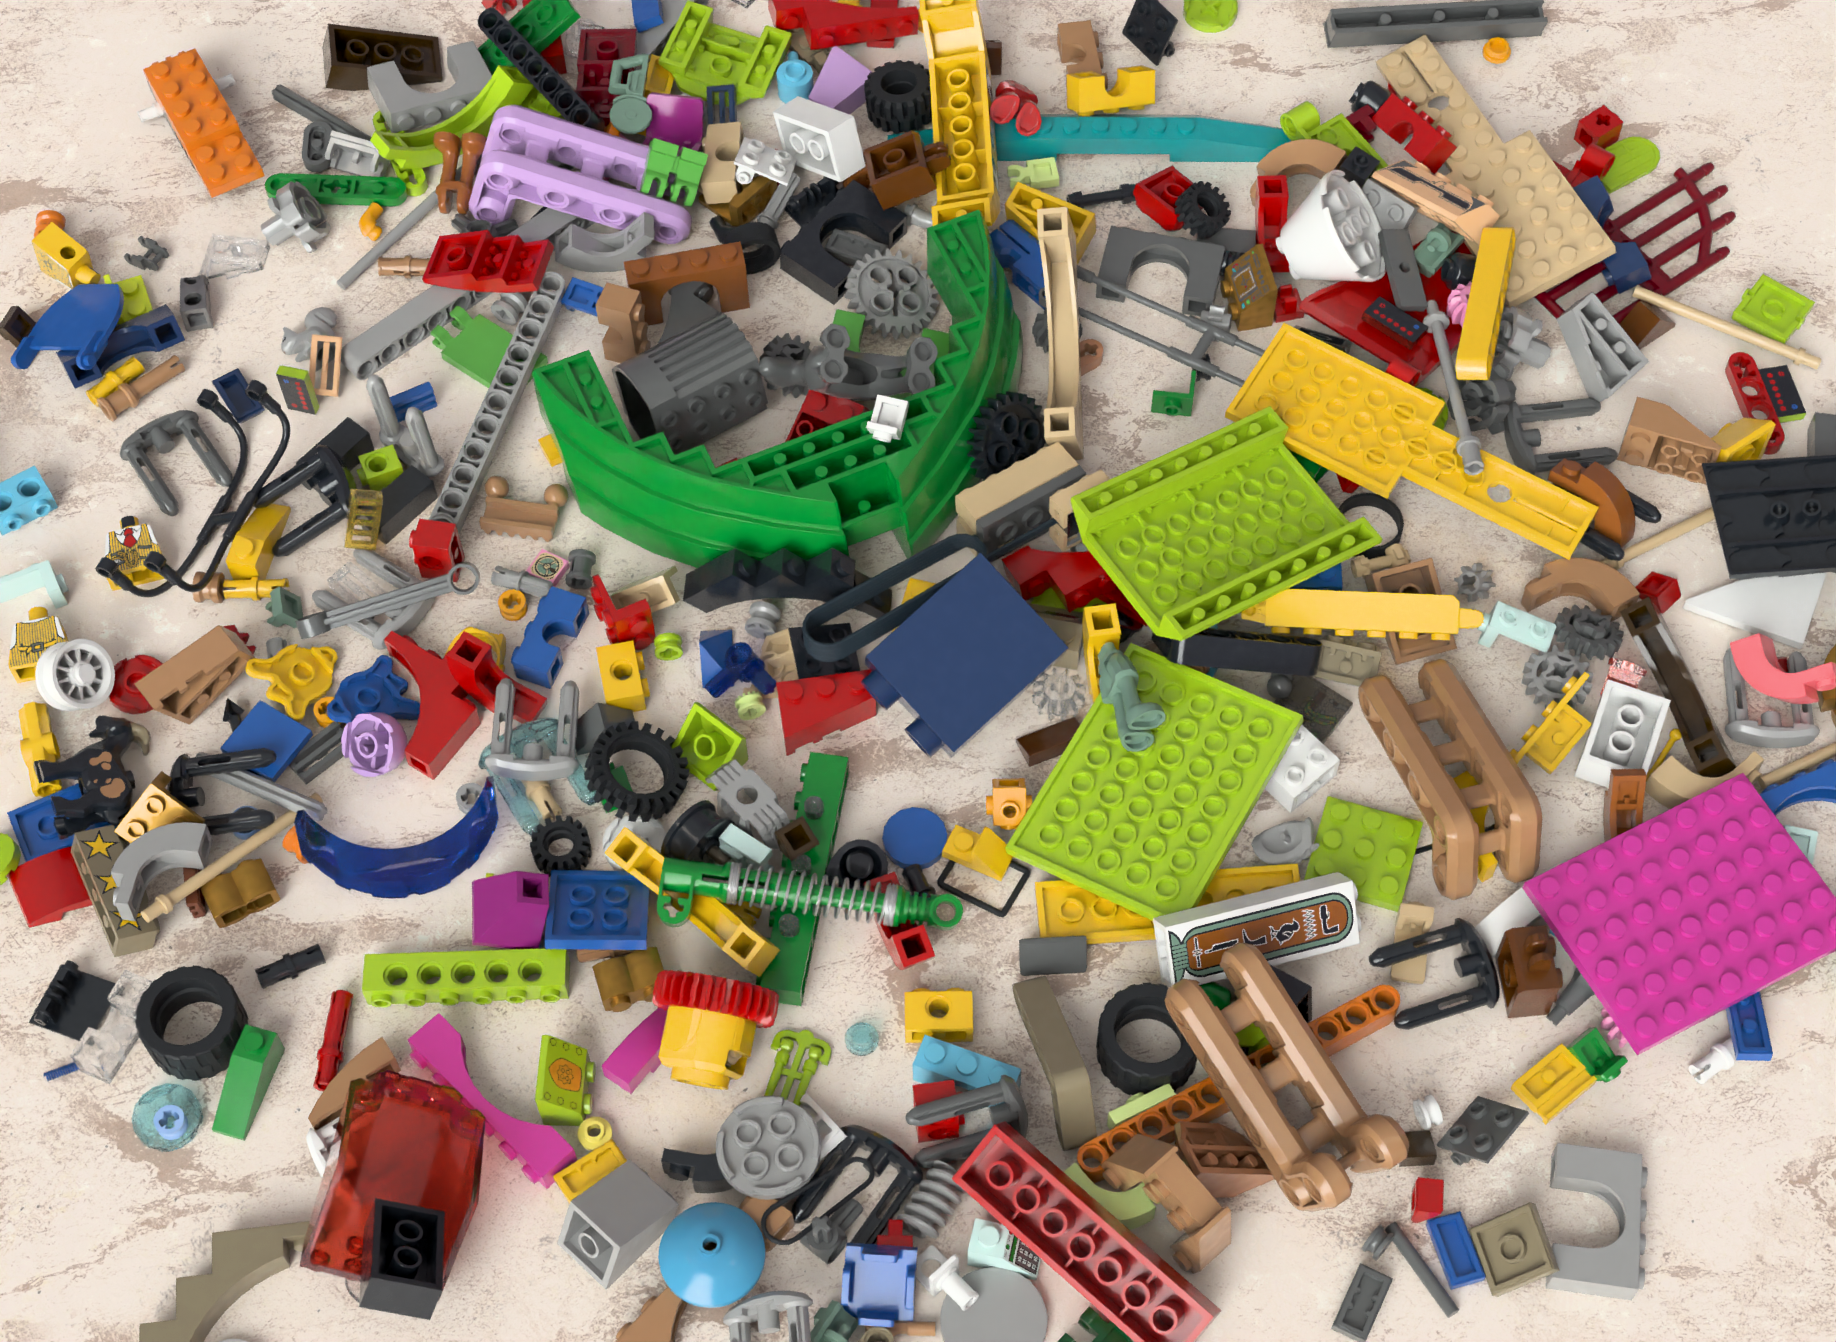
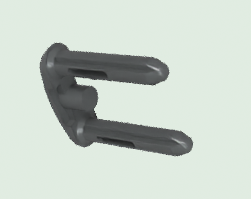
(158, 433)
(1521, 441)
(1011, 1111)

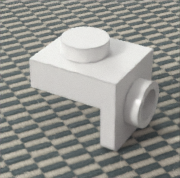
(888, 418)

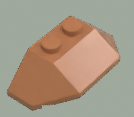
(1220, 1158)

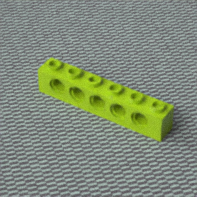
(451, 966)

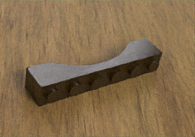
(1677, 684)

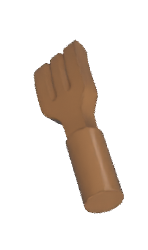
(912, 1328)

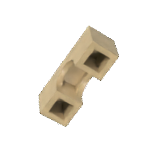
(719, 174)

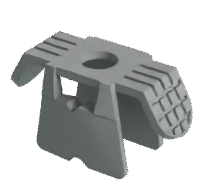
(763, 813)

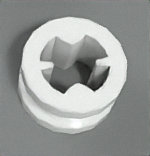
(1427, 1112)

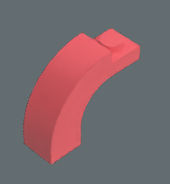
(1760, 668)

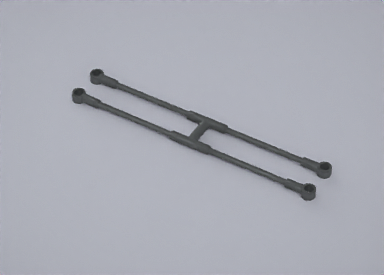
(1192, 360)

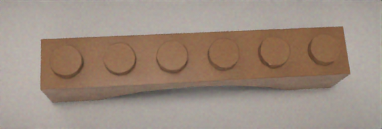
(663, 1313)

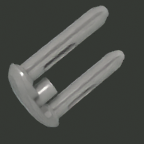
(411, 445)
(404, 618)
(1770, 732)
(532, 765)
(765, 1310)

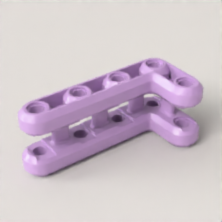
(517, 168)

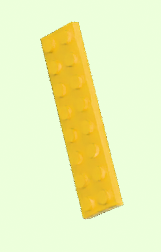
(1073, 911)

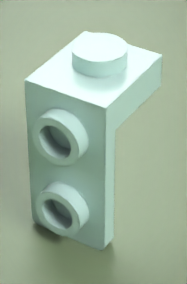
(33, 578)
(1517, 626)

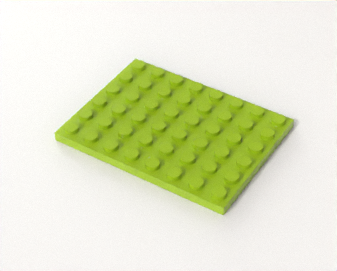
(1161, 818)

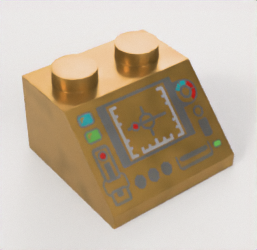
(1250, 290)

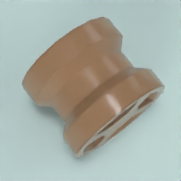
(212, 591)

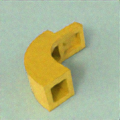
(1099, 626)

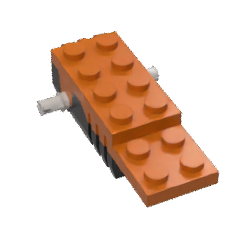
(201, 121)

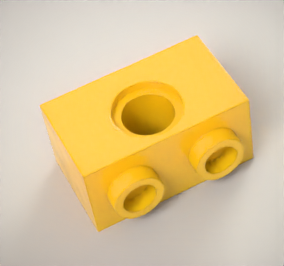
(620, 661)
(953, 1027)

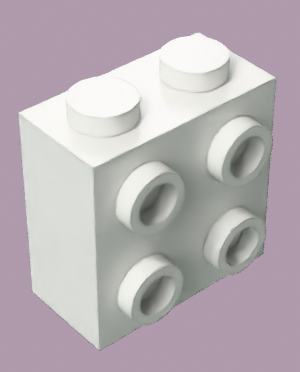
(1302, 770)

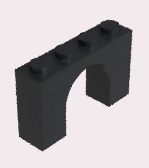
(851, 209)
(402, 498)

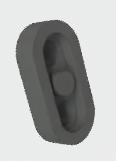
(314, 146)

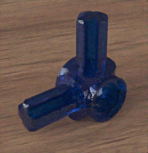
(744, 666)

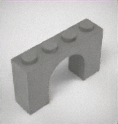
(409, 108)
(1618, 1181)

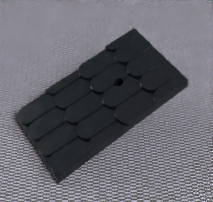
(1775, 515)

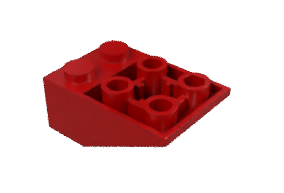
(822, 411)

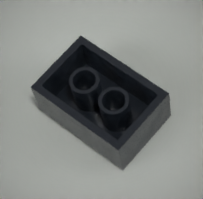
(402, 1259)

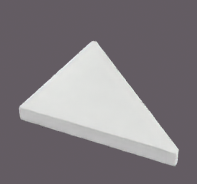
(1764, 605)

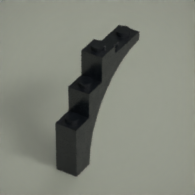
(783, 574)

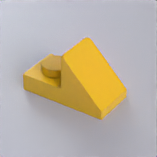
(978, 852)

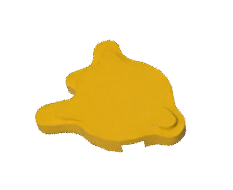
(296, 676)

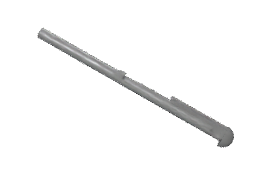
(393, 236)

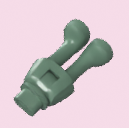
(1119, 687)

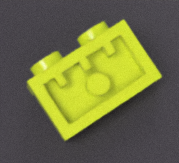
(135, 297)

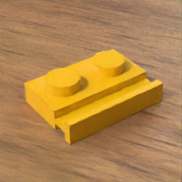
(1553, 1083)

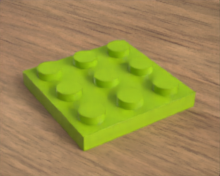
(1368, 848)

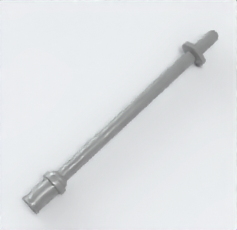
(1467, 446)

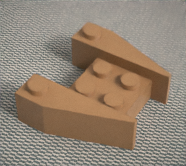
(1181, 1194)

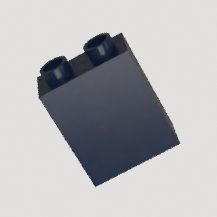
(962, 658)

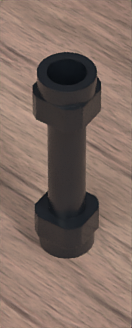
(1123, 194)

